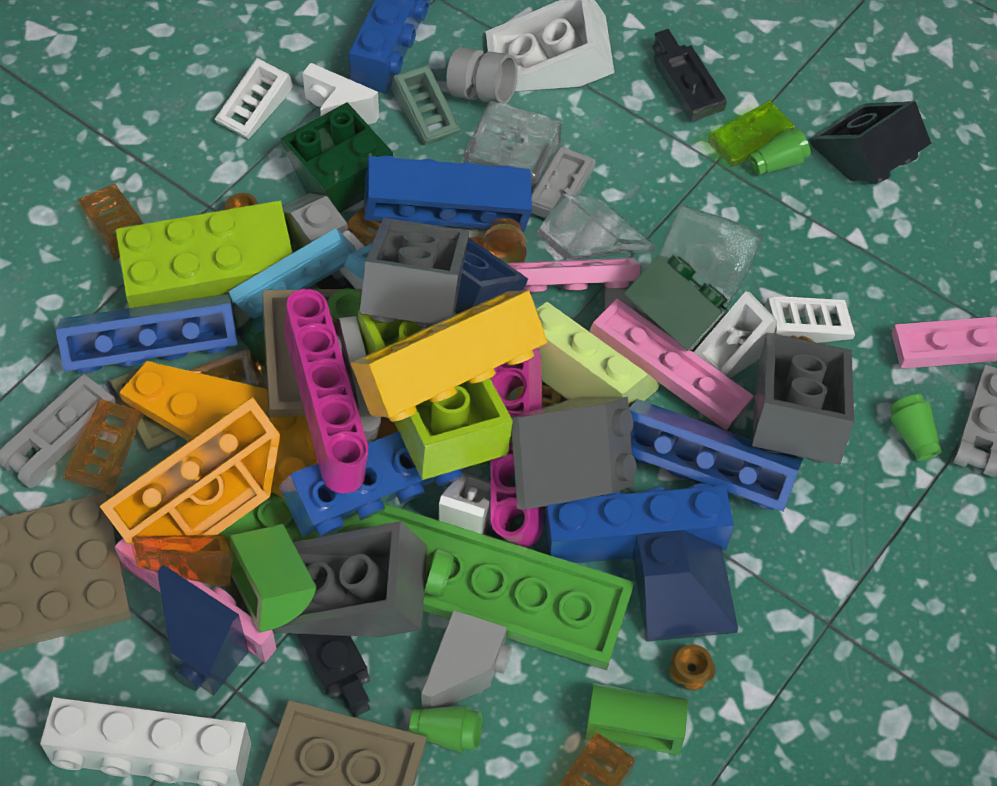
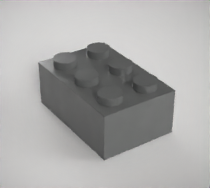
(803, 399)

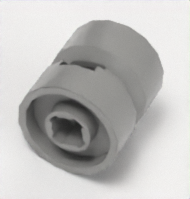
(482, 75)

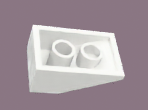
(556, 45)

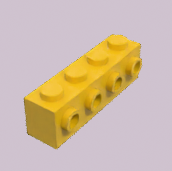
(449, 354)

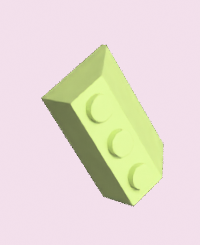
(585, 366)

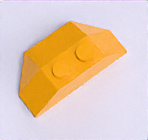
(202, 482)

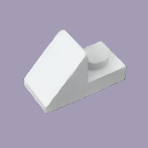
(332, 90)

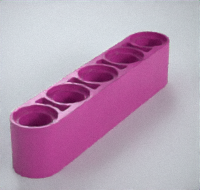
(325, 391)
(502, 469)

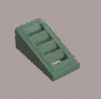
(423, 78)

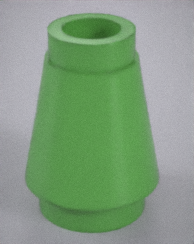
(781, 152)
(916, 425)
(449, 727)

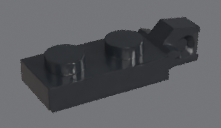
(687, 77)
(338, 668)

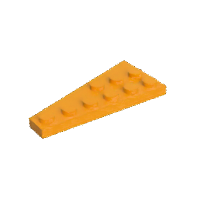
(193, 401)

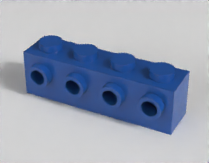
(384, 41)
(446, 192)
(146, 333)
(711, 456)
(388, 476)
(609, 523)

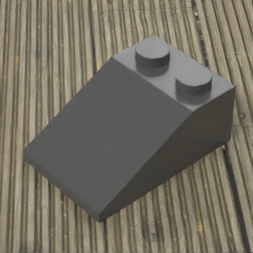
(413, 272)
(572, 451)
(364, 582)

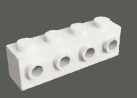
(146, 743)

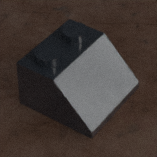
(873, 140)

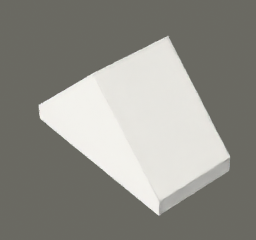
(738, 336)
(467, 504)

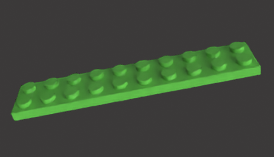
(529, 592)

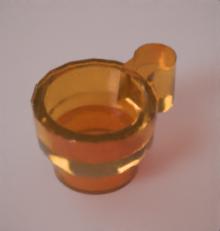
(505, 240)

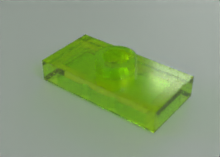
(748, 133)

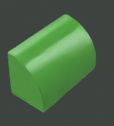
(270, 576)
(637, 718)

